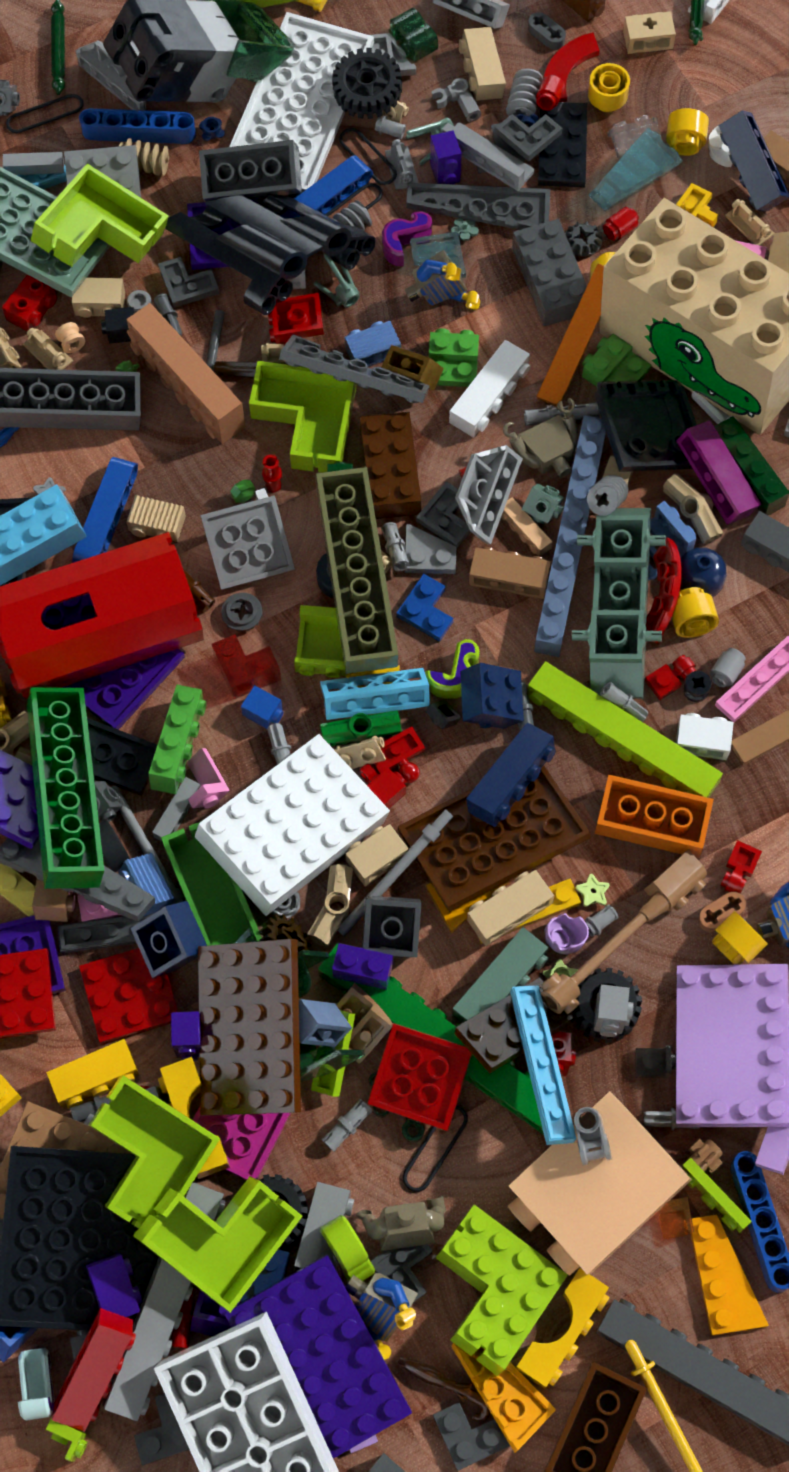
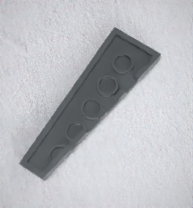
(482, 203)
(308, 354)
(114, 891)

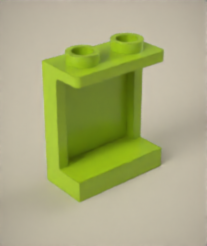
(319, 643)

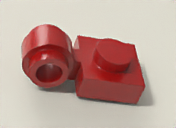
(666, 681)
(742, 861)

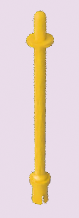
(662, 1406)

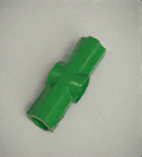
(344, 731)

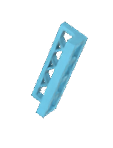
(375, 696)

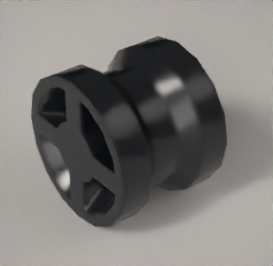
(699, 691)

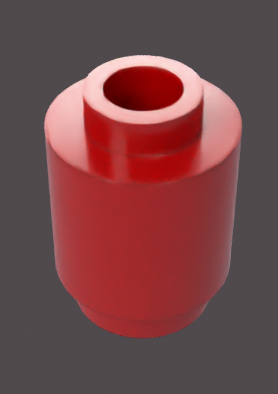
(550, 92)
(621, 223)

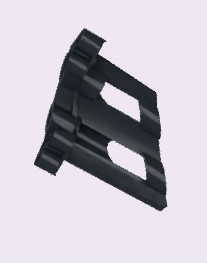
(269, 246)

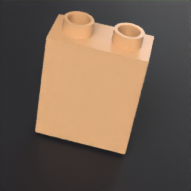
(600, 1203)

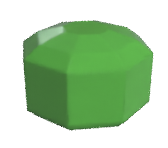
(243, 491)

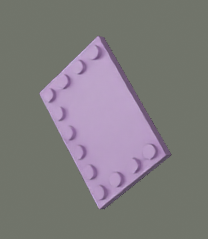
(732, 1046)

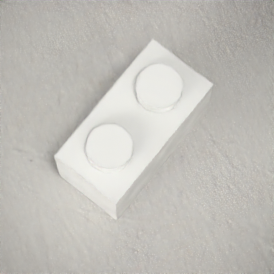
(705, 736)

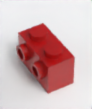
(29, 303)

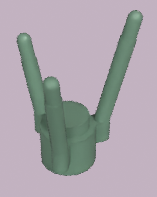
(434, 128)
(346, 292)

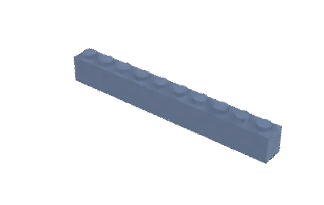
(573, 523)

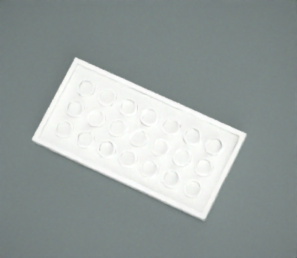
(299, 96)

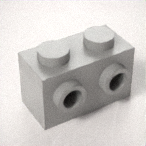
(612, 1010)

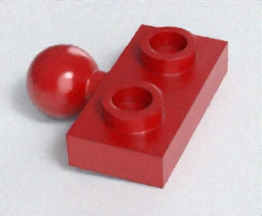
(398, 752)

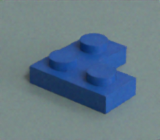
(420, 612)

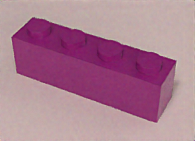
(718, 472)

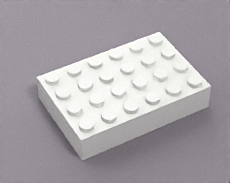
(291, 824)
(243, 1404)

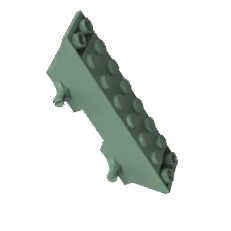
(620, 599)

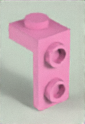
(208, 776)

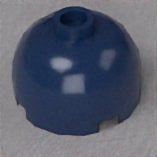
(703, 570)

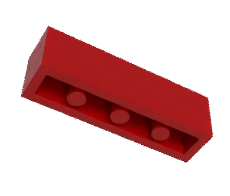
(93, 1369)

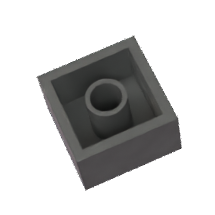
(392, 925)

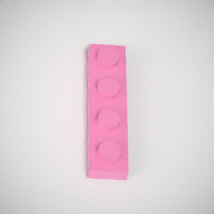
(755, 682)

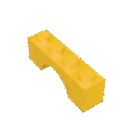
(183, 1084)
(543, 1359)

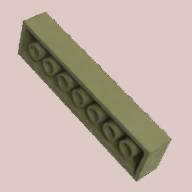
(356, 570)

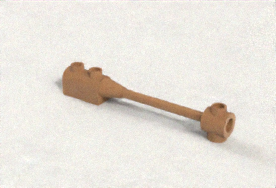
(665, 893)

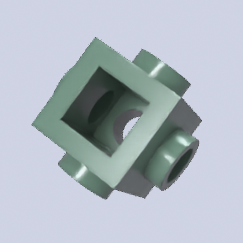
(543, 503)

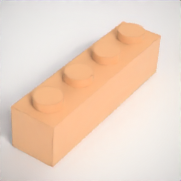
(526, 528)

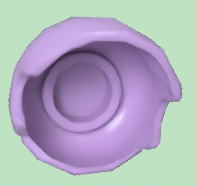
(566, 934)

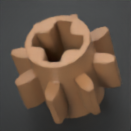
(706, 1155)

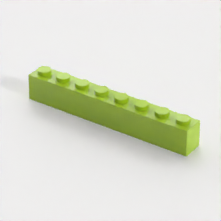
(622, 732)

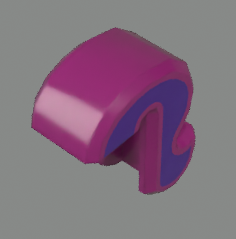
(400, 231)

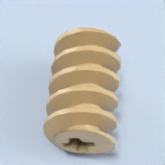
(149, 159)

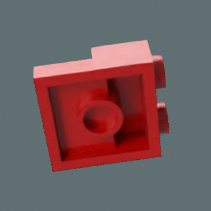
(296, 317)

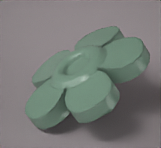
(465, 229)

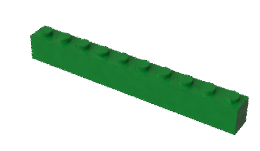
(505, 1085)

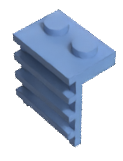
(668, 523)

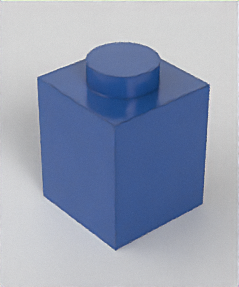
(262, 707)

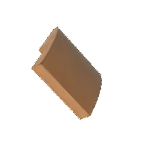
(369, 1022)

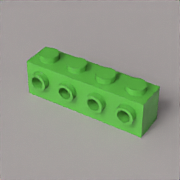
(176, 739)

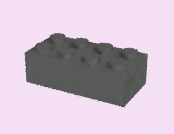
(251, 170)
(549, 270)

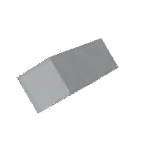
(34, 163)
(176, 809)

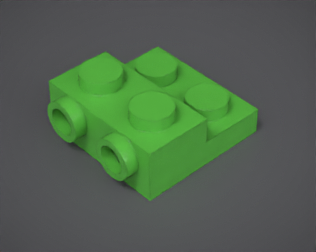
(456, 355)
(614, 362)

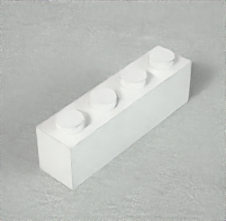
(489, 389)

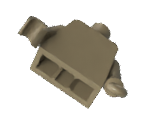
(549, 443)
(405, 1224)

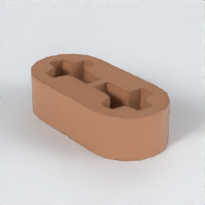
(719, 906)

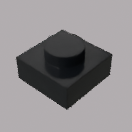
(443, 714)

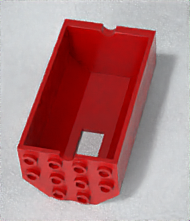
(139, 608)

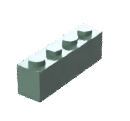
(508, 970)

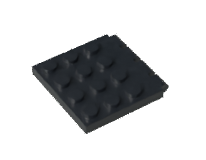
(645, 423)

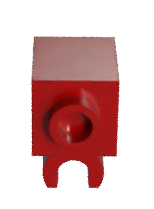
(386, 786)

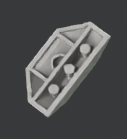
(99, 65)
(487, 489)

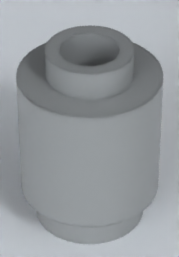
(728, 667)

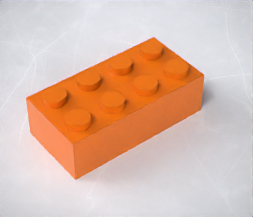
(654, 816)

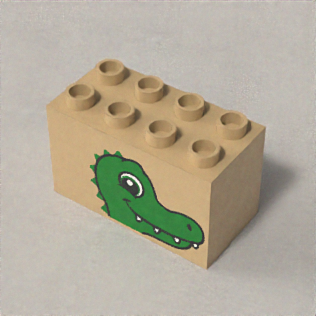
(702, 313)

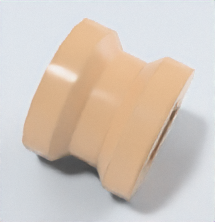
(70, 337)

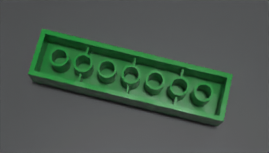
(64, 788)

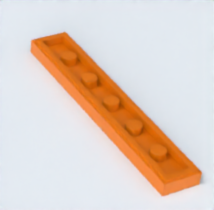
(574, 342)

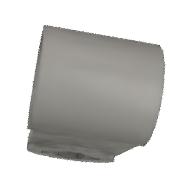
(591, 1137)

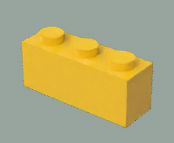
(92, 1074)

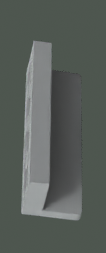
(490, 157)

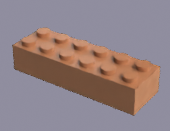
(186, 374)

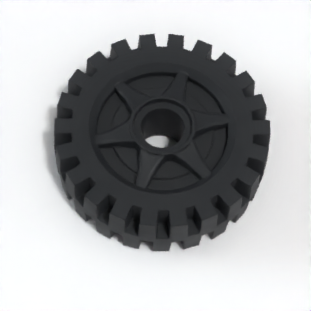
(383, 82)

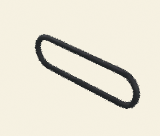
(41, 106)
(374, 149)
(357, 192)
(442, 1158)

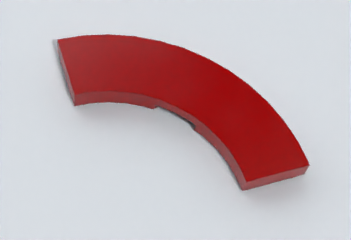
(570, 57)
(669, 574)

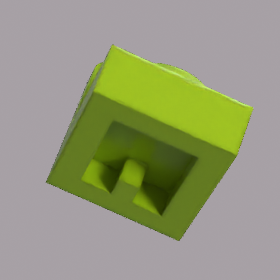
(63, 1434)

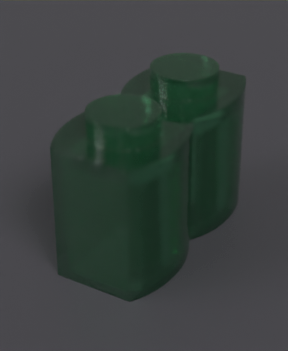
(413, 34)

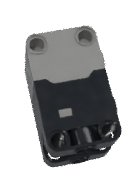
(173, 50)

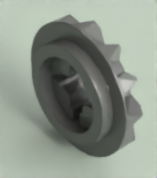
(578, 246)
(234, 604)

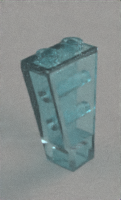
(639, 167)

